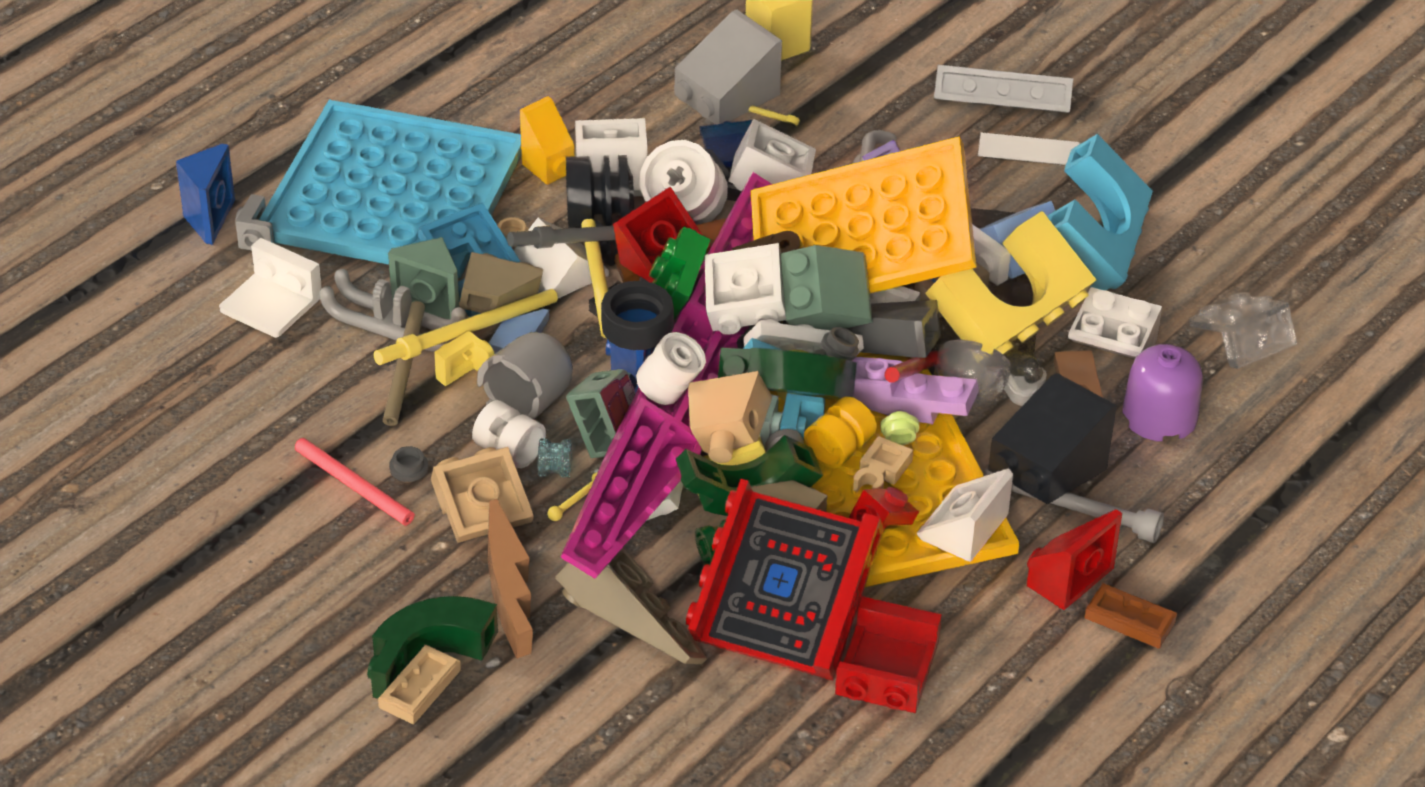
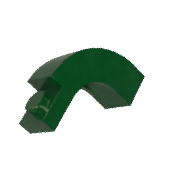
(792, 371)
(714, 481)
(444, 623)

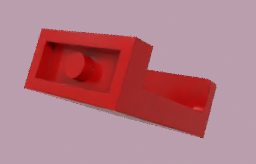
(889, 655)

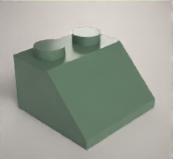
(826, 287)

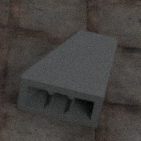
(901, 328)

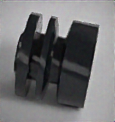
(598, 192)

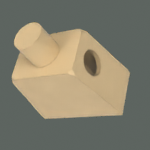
(727, 413)

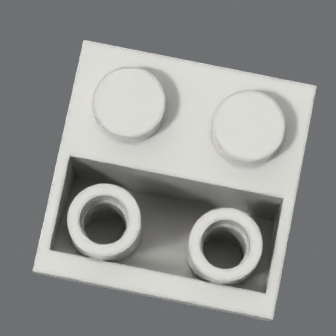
(613, 138)
(1116, 323)

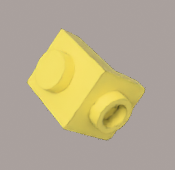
(460, 357)

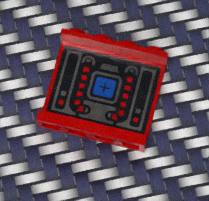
(784, 582)

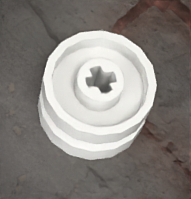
(690, 174)

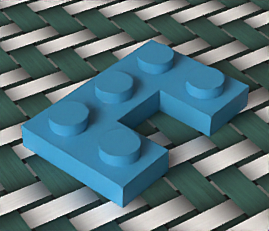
(470, 231)

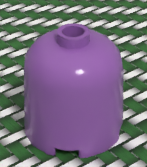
(1163, 392)

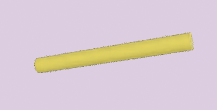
(596, 270)

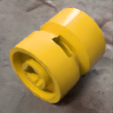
(840, 432)

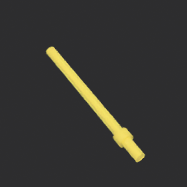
(412, 345)

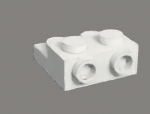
(744, 287)

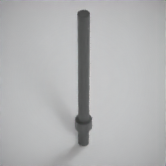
(547, 236)

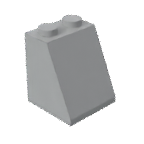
(730, 70)

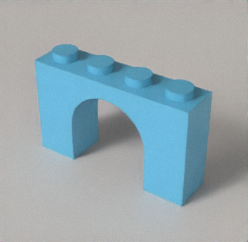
(1122, 204)

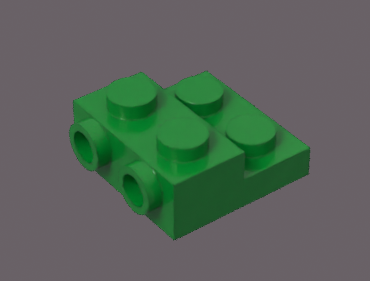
(680, 265)

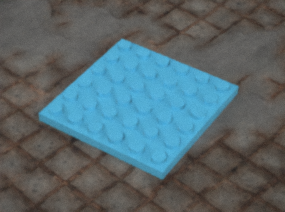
(381, 175)

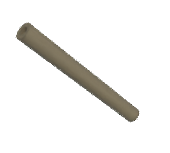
(403, 368)

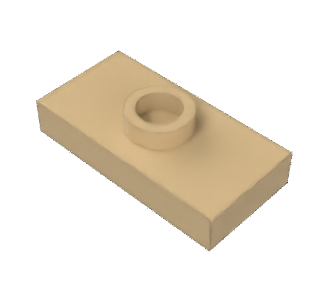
(419, 684)

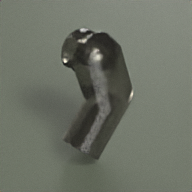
(1024, 364)

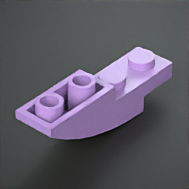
(917, 394)

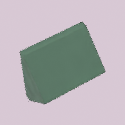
(428, 274)

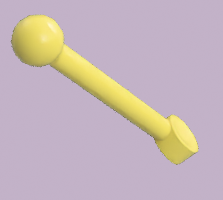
(788, 119)
(556, 512)

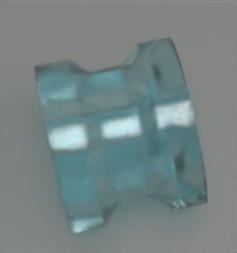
(554, 457)

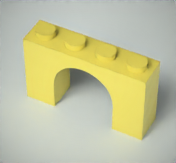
(1055, 277)

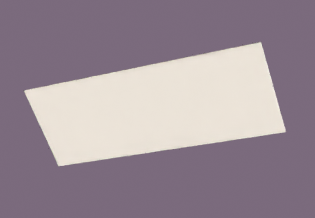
(1025, 148)

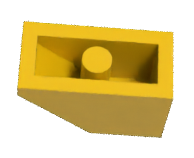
(544, 140)

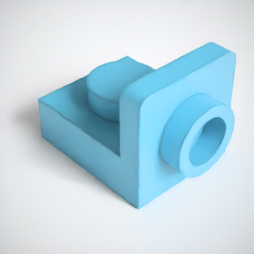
(801, 412)

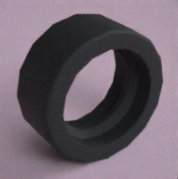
(636, 296)

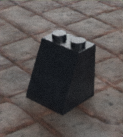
(1055, 439)

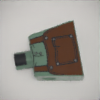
(600, 407)

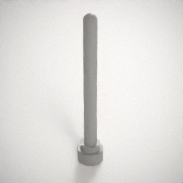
(1144, 523)

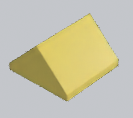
(786, 20)

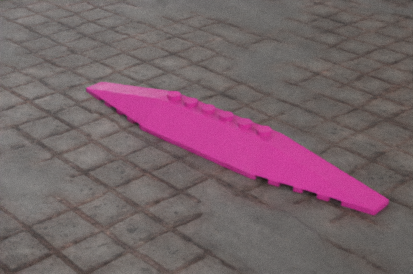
(642, 456)

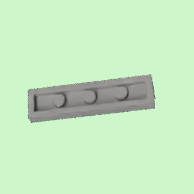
(1003, 88)

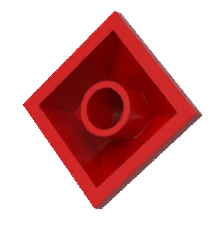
(1075, 560)

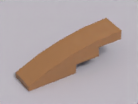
(508, 579)

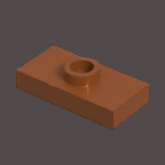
(1130, 615)

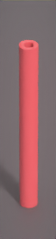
(354, 481)

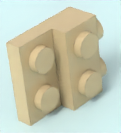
(469, 485)

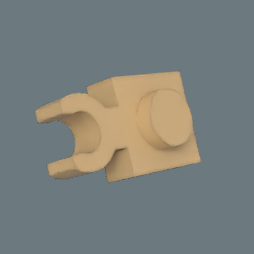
(882, 463)

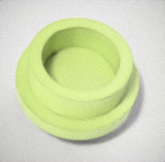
(900, 427)

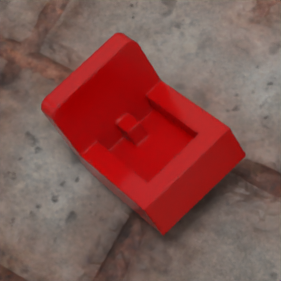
(888, 504)

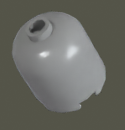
(527, 373)

